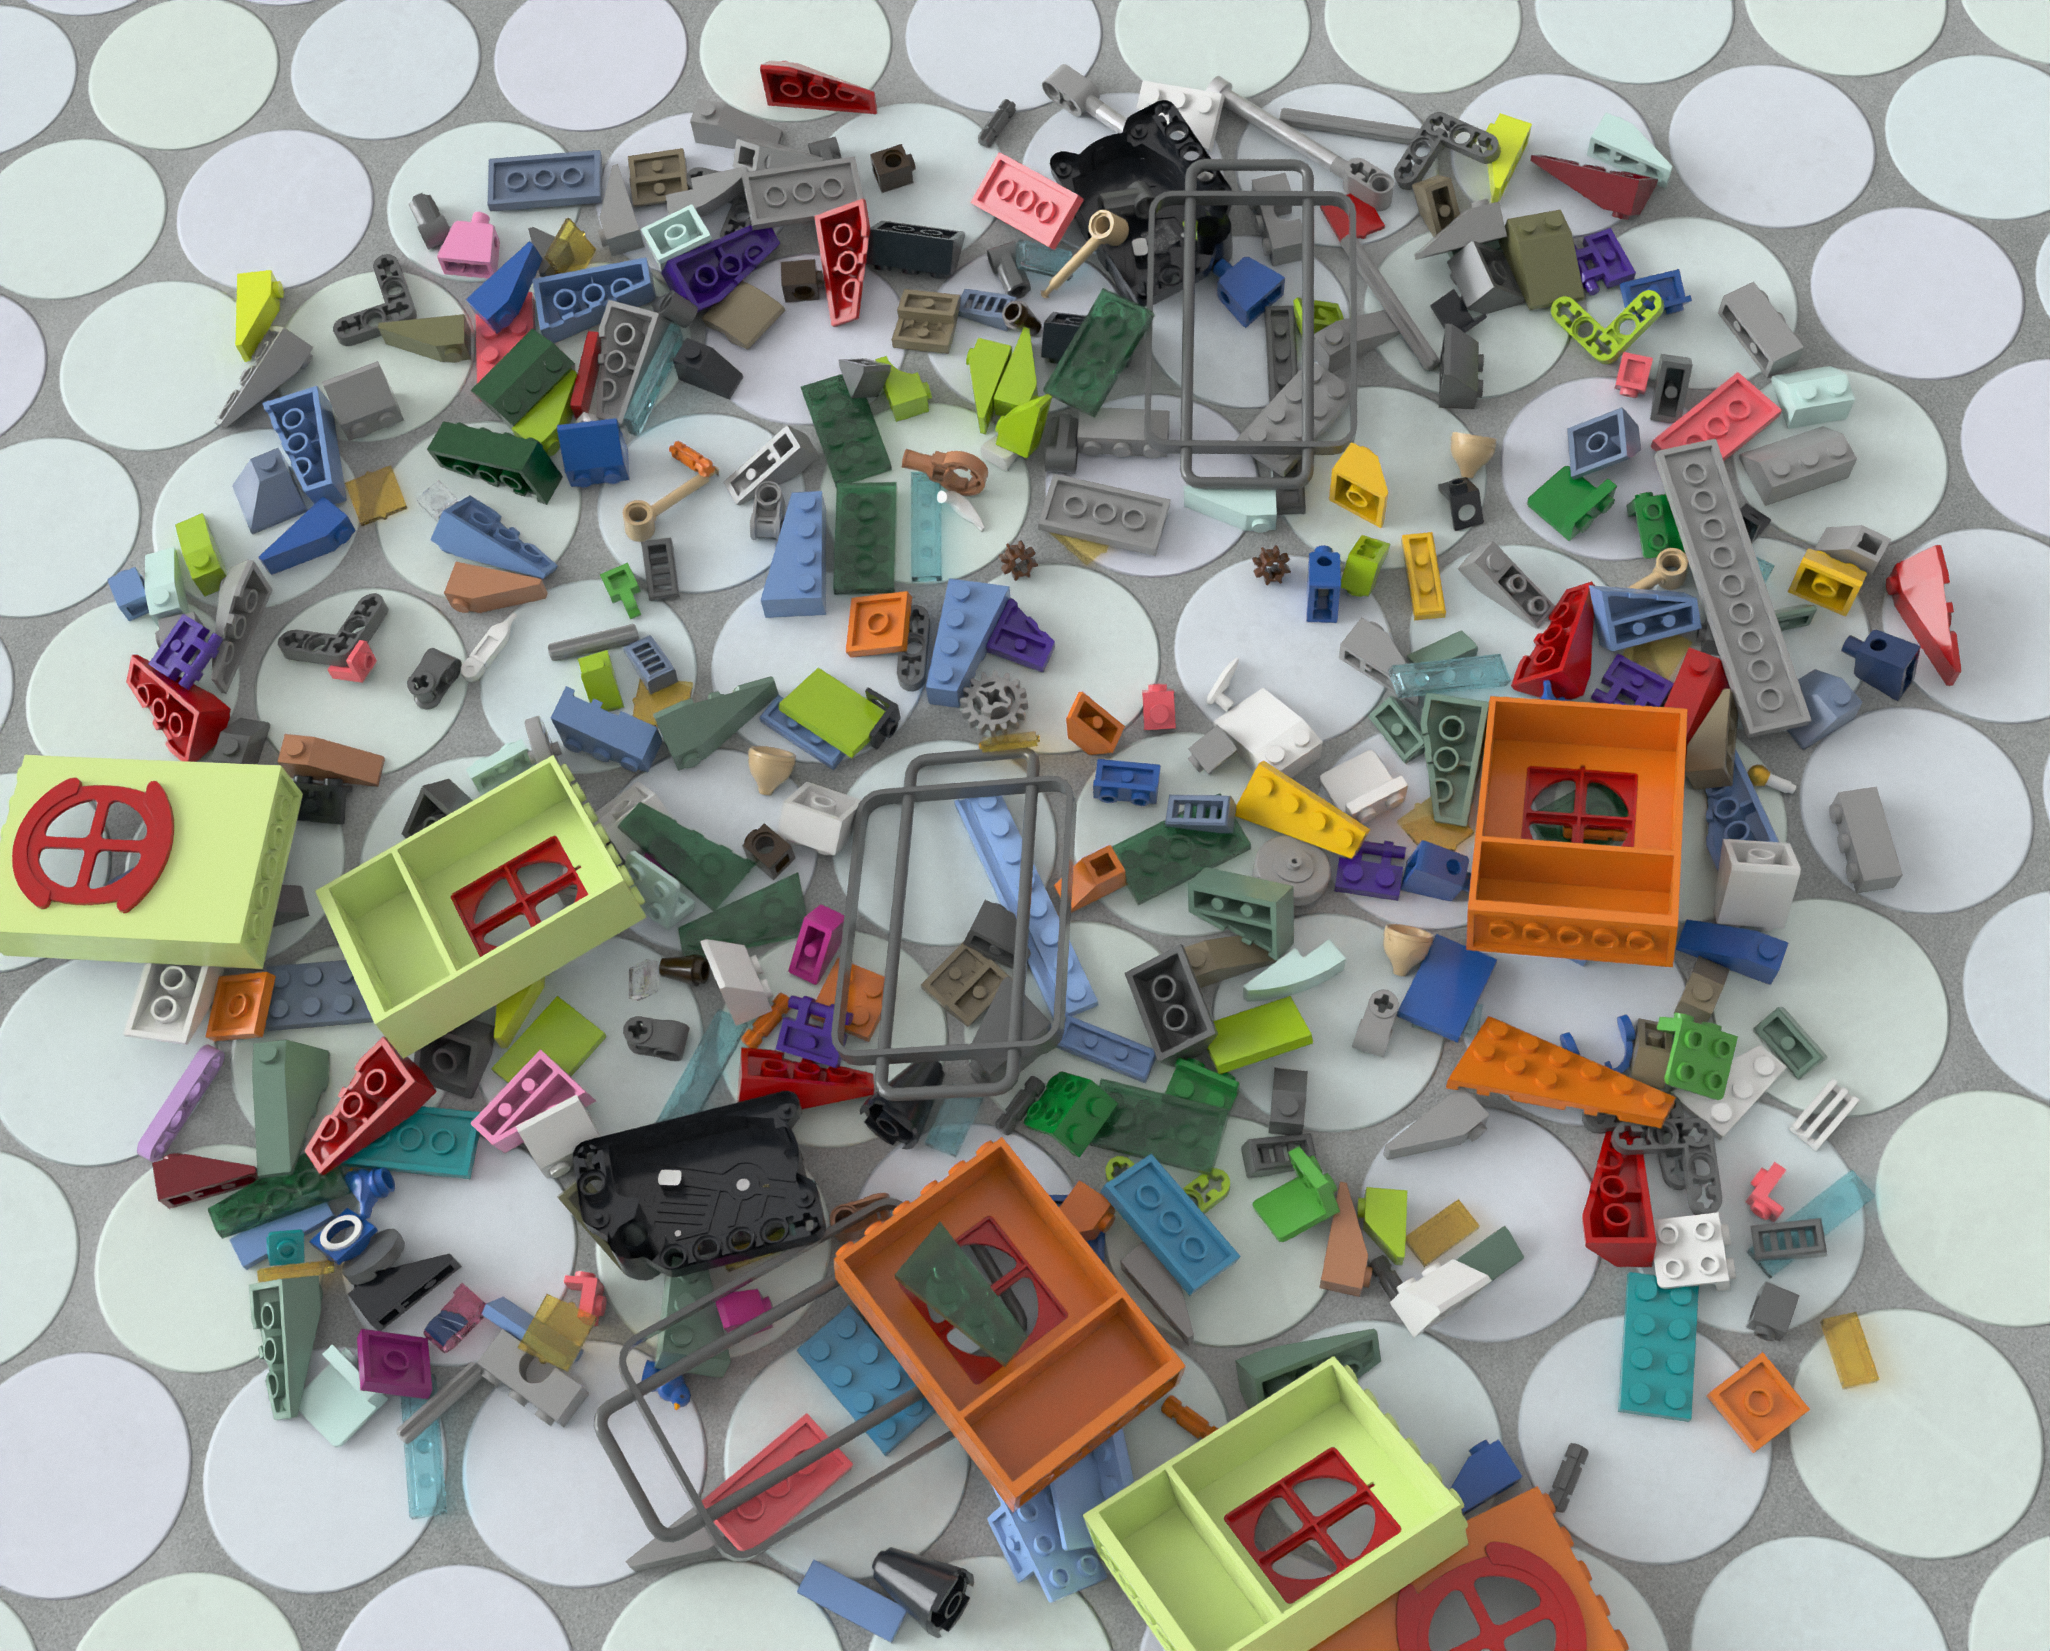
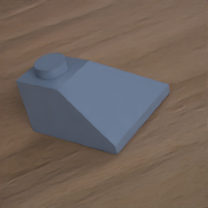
(1602, 442)
(268, 491)
(1829, 705)

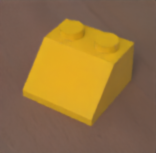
(1360, 484)
(1827, 581)

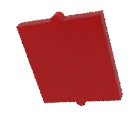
(1366, 219)

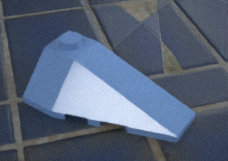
(476, 534)
(1736, 813)

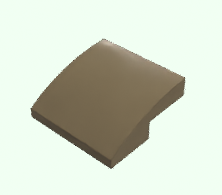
(656, 176)
(744, 315)
(926, 321)
(965, 984)

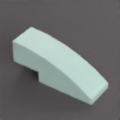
(1295, 974)

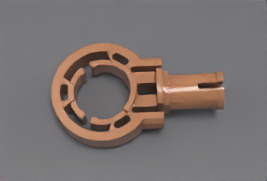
(941, 469)

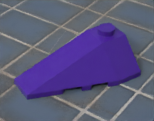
(719, 266)

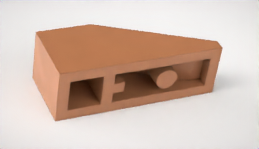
(489, 589)
(329, 760)
(1346, 1252)

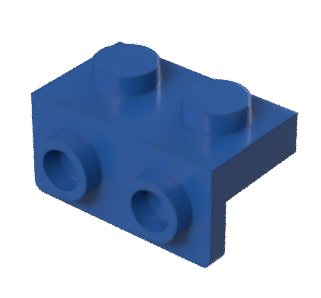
(1666, 284)
(1126, 782)

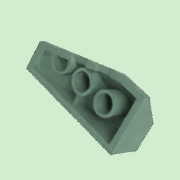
(699, 728)
(1453, 753)
(285, 1098)
(288, 1321)
(1276, 1367)

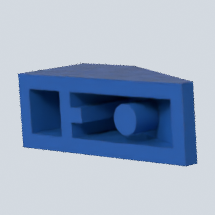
(505, 291)
(311, 536)
(1734, 948)
(1485, 1475)

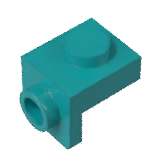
(285, 1247)

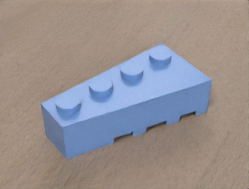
(578, 298)
(310, 441)
(799, 562)
(962, 636)

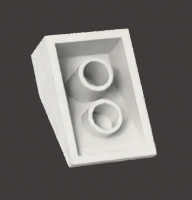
(1270, 732)
(171, 1002)

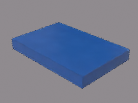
(1446, 988)

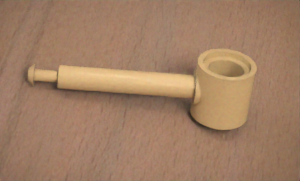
(1098, 229)
(644, 511)
(1662, 577)

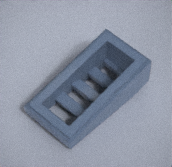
(990, 318)
(659, 679)
(1200, 823)

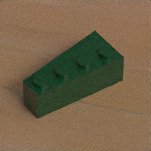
(496, 459)

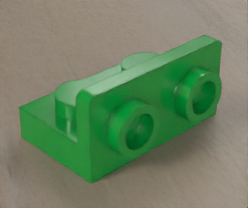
(1202, 1085)

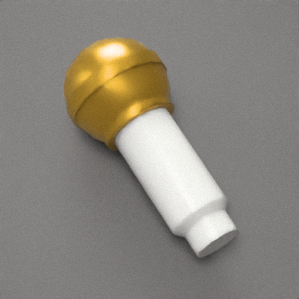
(1761, 776)

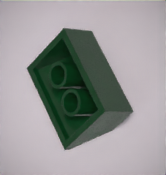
(523, 377)

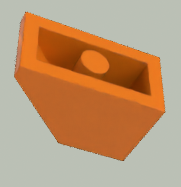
(1092, 726)
(1088, 1211)

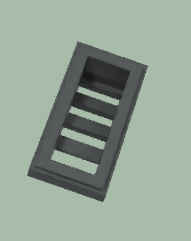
(660, 546)
(1252, 1146)
(1799, 1226)

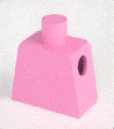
(471, 248)

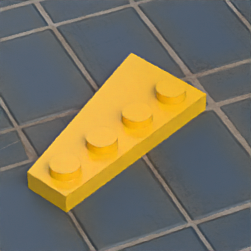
(1294, 810)

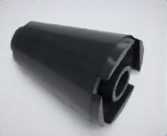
(903, 1119)
(924, 1587)

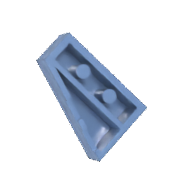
(1641, 615)

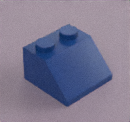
(594, 452)

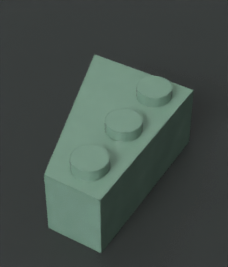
(1247, 906)
(693, 1331)

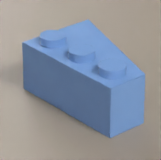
(605, 734)

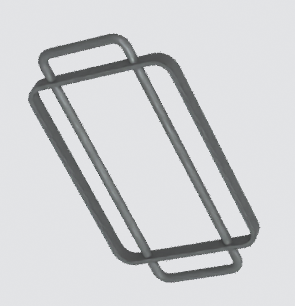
(1307, 447)
(1014, 1047)
(636, 1392)

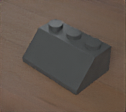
(1172, 1006)

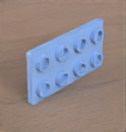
(1086, 1486)
(1034, 1546)

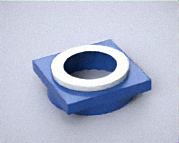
(349, 1248)

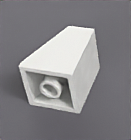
(1755, 884)

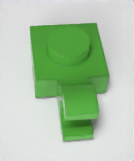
(622, 586)

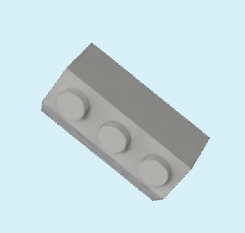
(1798, 464)

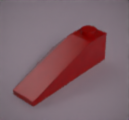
(803, 87)
(843, 253)
(1563, 649)
(187, 717)
(768, 1072)
(1619, 1209)

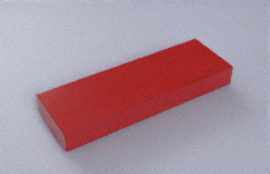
(586, 375)

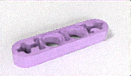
(180, 1103)

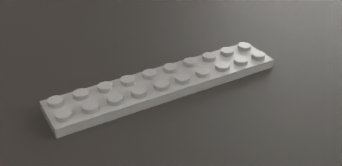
(1732, 589)

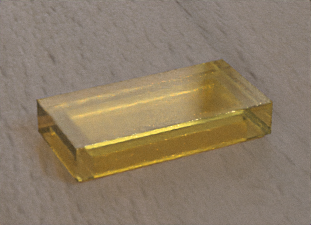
(1441, 1233)
(295, 1270)
(1849, 1350)

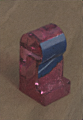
(455, 1319)

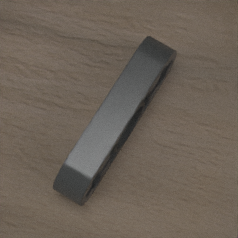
(919, 659)

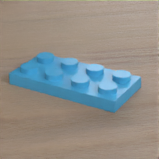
(1170, 1224)
(864, 1376)

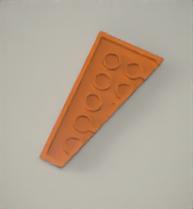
(1549, 1076)

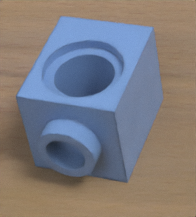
(129, 593)

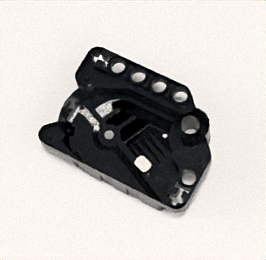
(1118, 162)
(698, 1190)

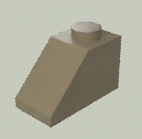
(1436, 202)
(1702, 990)
(1650, 1054)

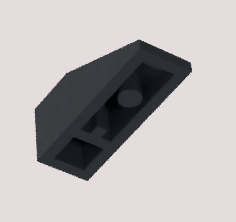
(400, 1288)

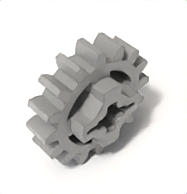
(995, 706)

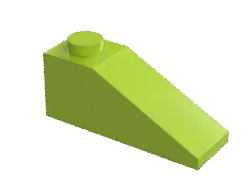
(987, 366)
(1019, 378)
(548, 413)
(201, 554)

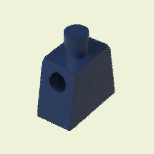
(1884, 661)

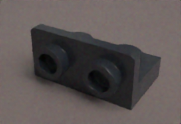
(322, 801)

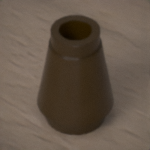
(1018, 315)
(686, 969)

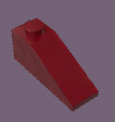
(192, 1178)

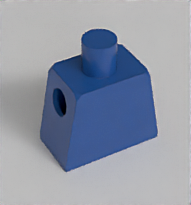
(1247, 288)
(1323, 573)
(1436, 872)

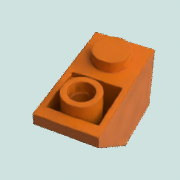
(1095, 877)

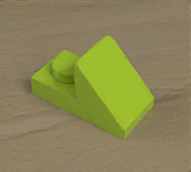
(1324, 314)
(600, 680)

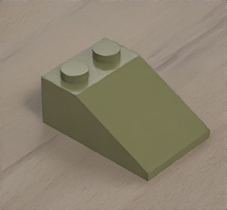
(1542, 258)

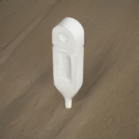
(487, 650)

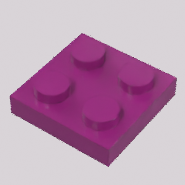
(394, 1364)

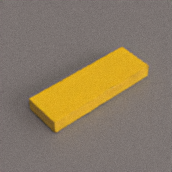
(1423, 576)

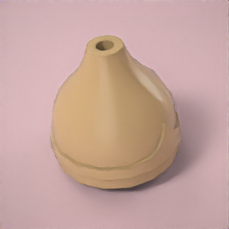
(1471, 452)
(770, 767)
(1405, 946)

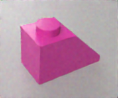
(817, 943)
(742, 1307)

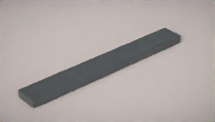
(1281, 368)

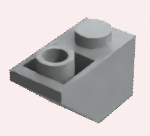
(1854, 546)

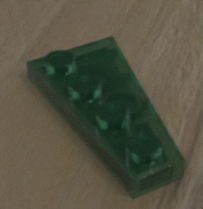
(696, 862)
(957, 1291)

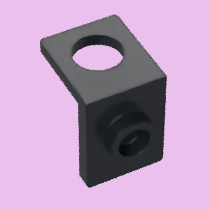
(1451, 310)
(1461, 493)
(1754, 521)
(888, 722)

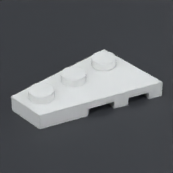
(1198, 107)
(1747, 1081)

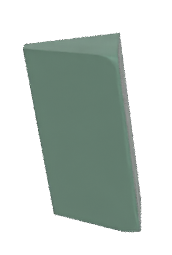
(1795, 616)
(1451, 647)
(1399, 728)
(1790, 1042)
(1494, 1254)

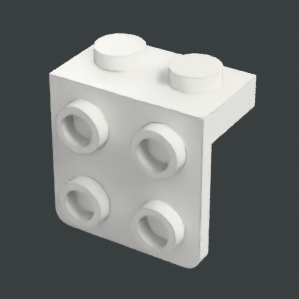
(1364, 787)
(1693, 1252)

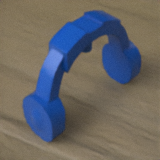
(1627, 1034)

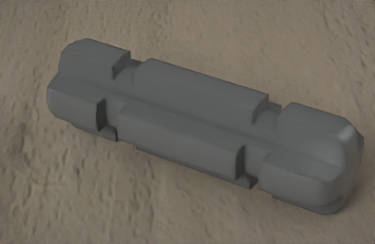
(996, 123)
(1019, 1105)
(1388, 1279)
(1568, 1476)

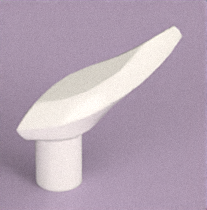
(961, 507)
(1217, 692)

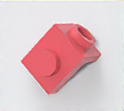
(1633, 374)
(359, 664)
(1158, 707)
(1758, 1200)
(592, 1292)

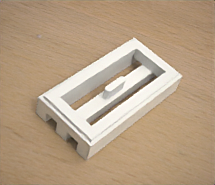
(1841, 1094)

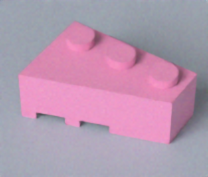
(532, 1091)

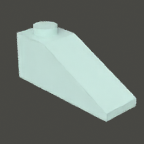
(1627, 149)
(1237, 507)
(164, 585)

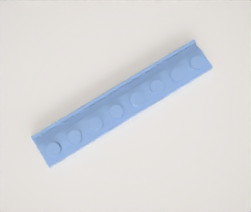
(999, 852)

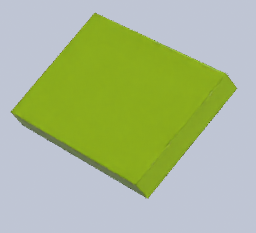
(832, 712)
(560, 1034)
(1258, 1035)

